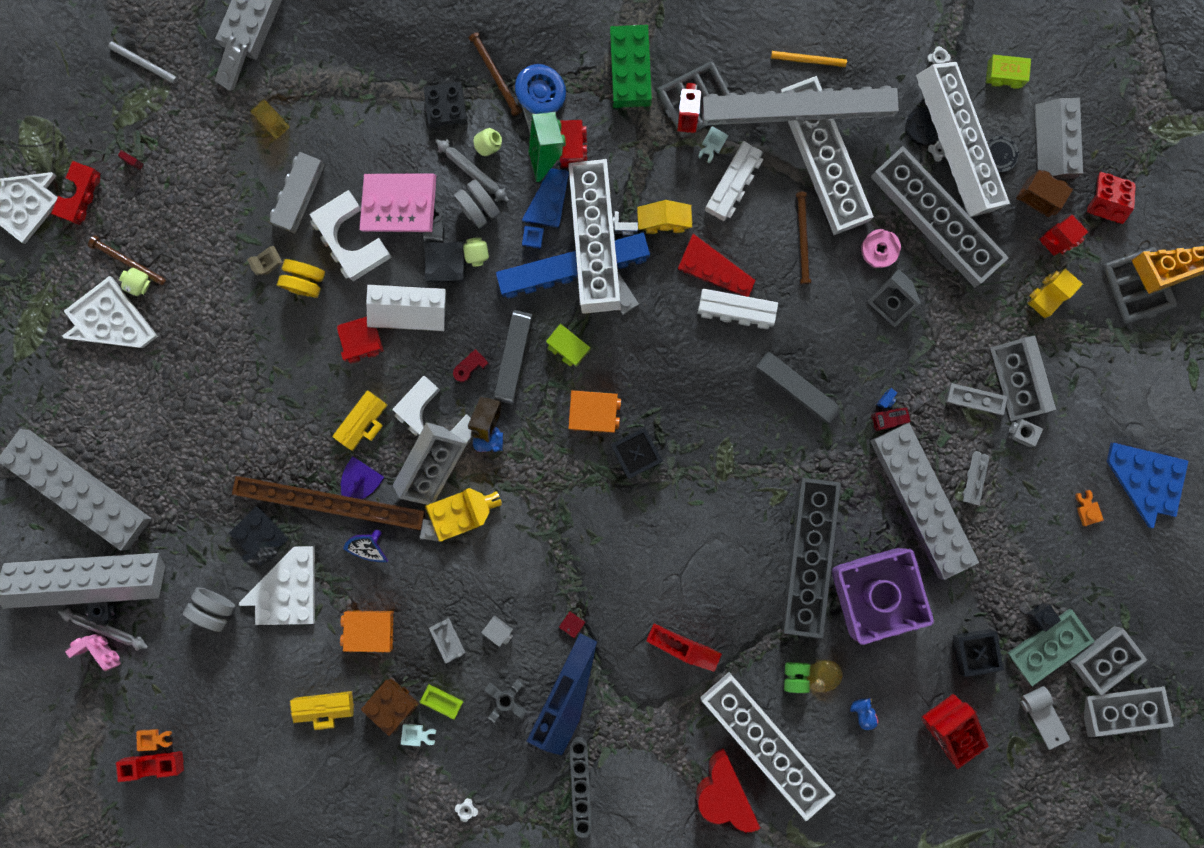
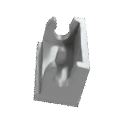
(447, 640)

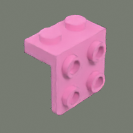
(98, 647)

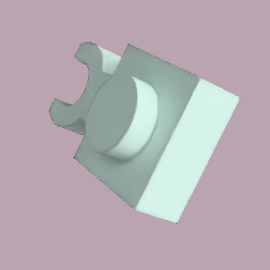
(714, 142)
(414, 735)

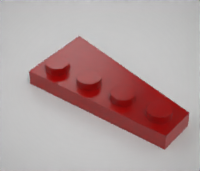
(714, 268)

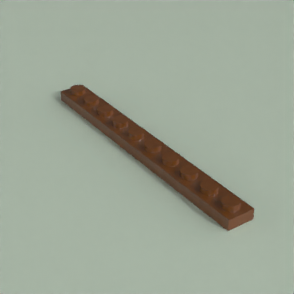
(328, 502)

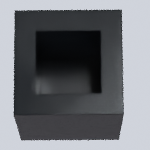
(1044, 617)

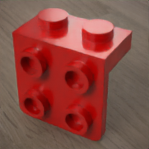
(1113, 198)
(359, 340)

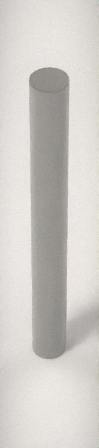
(142, 62)

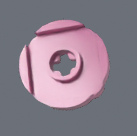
(884, 238)

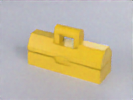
(355, 424)
(325, 705)

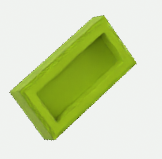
(441, 702)

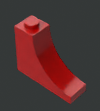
(684, 648)

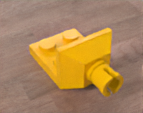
(460, 512)

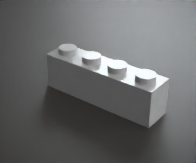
(297, 192)

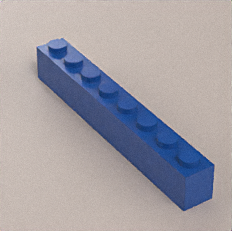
(564, 268)

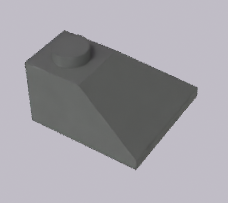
(895, 298)

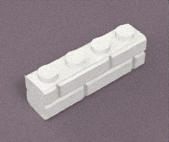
(734, 181)
(738, 308)

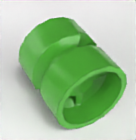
(797, 684)

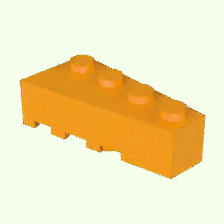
(1169, 268)

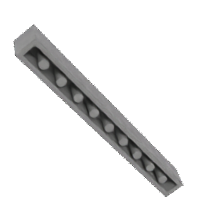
(800, 105)

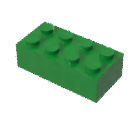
(630, 66)

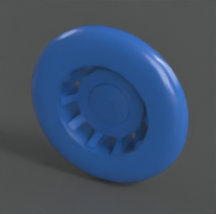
(537, 96)

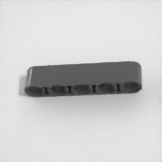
(513, 357)
(798, 388)
(580, 796)

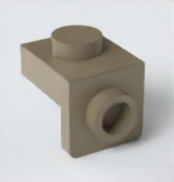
(265, 261)

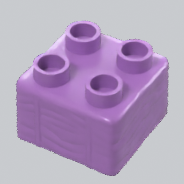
(882, 595)

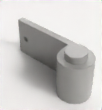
(1040, 708)

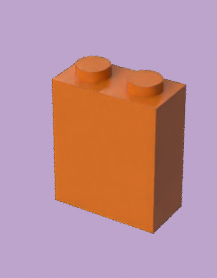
(594, 411)
(367, 631)

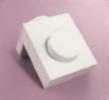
(625, 229)

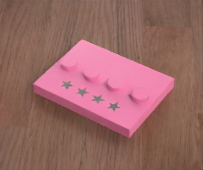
(398, 202)

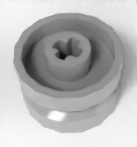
(477, 203)
(208, 609)

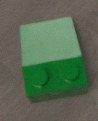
(545, 143)

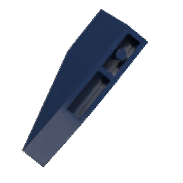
(565, 702)

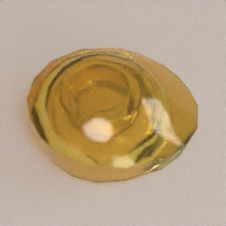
(824, 676)

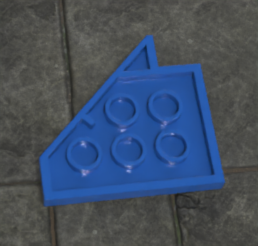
(1149, 479)

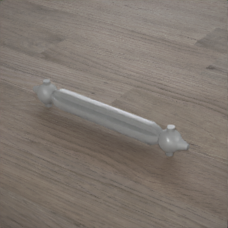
(472, 170)
(103, 629)

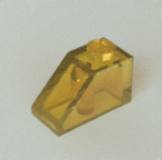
(270, 118)

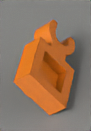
(1089, 511)
(150, 739)

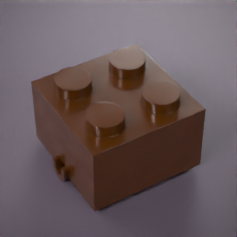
(1044, 193)
(390, 706)

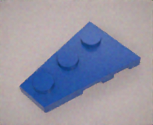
(549, 200)

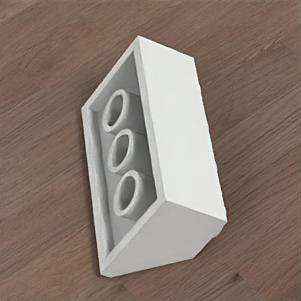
(406, 307)

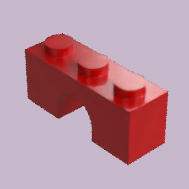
(75, 208)
(1064, 236)
(156, 764)

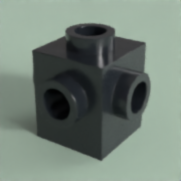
(101, 612)

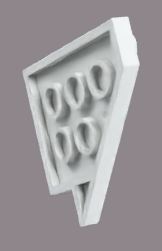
(25, 203)
(108, 318)
(286, 591)

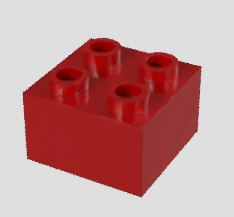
(575, 136)

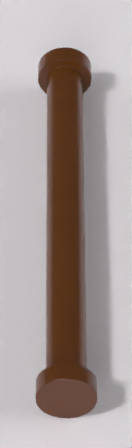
(495, 74)
(803, 237)

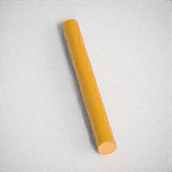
(808, 59)

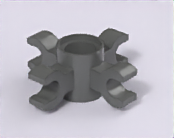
(513, 706)

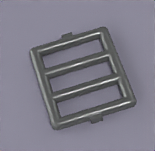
(678, 83)
(1122, 301)

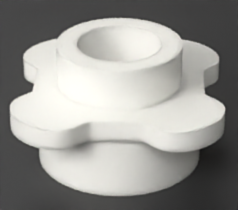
(939, 51)
(934, 150)
(460, 808)

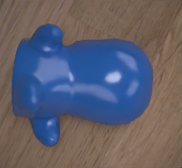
(494, 444)
(866, 715)

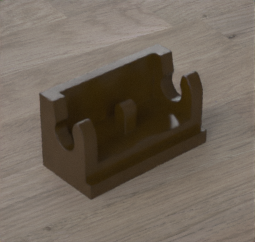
(485, 418)

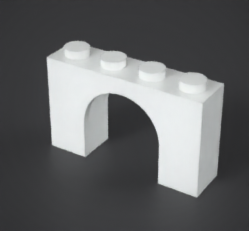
(328, 220)
(413, 403)

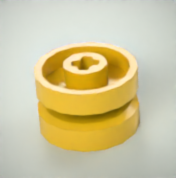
(300, 280)

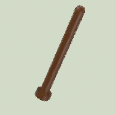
(95, 242)

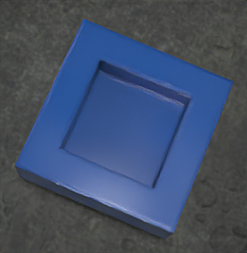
(532, 237)
(887, 399)

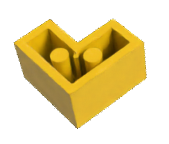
(664, 216)
(1056, 289)

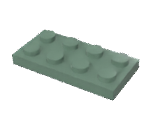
(1050, 649)

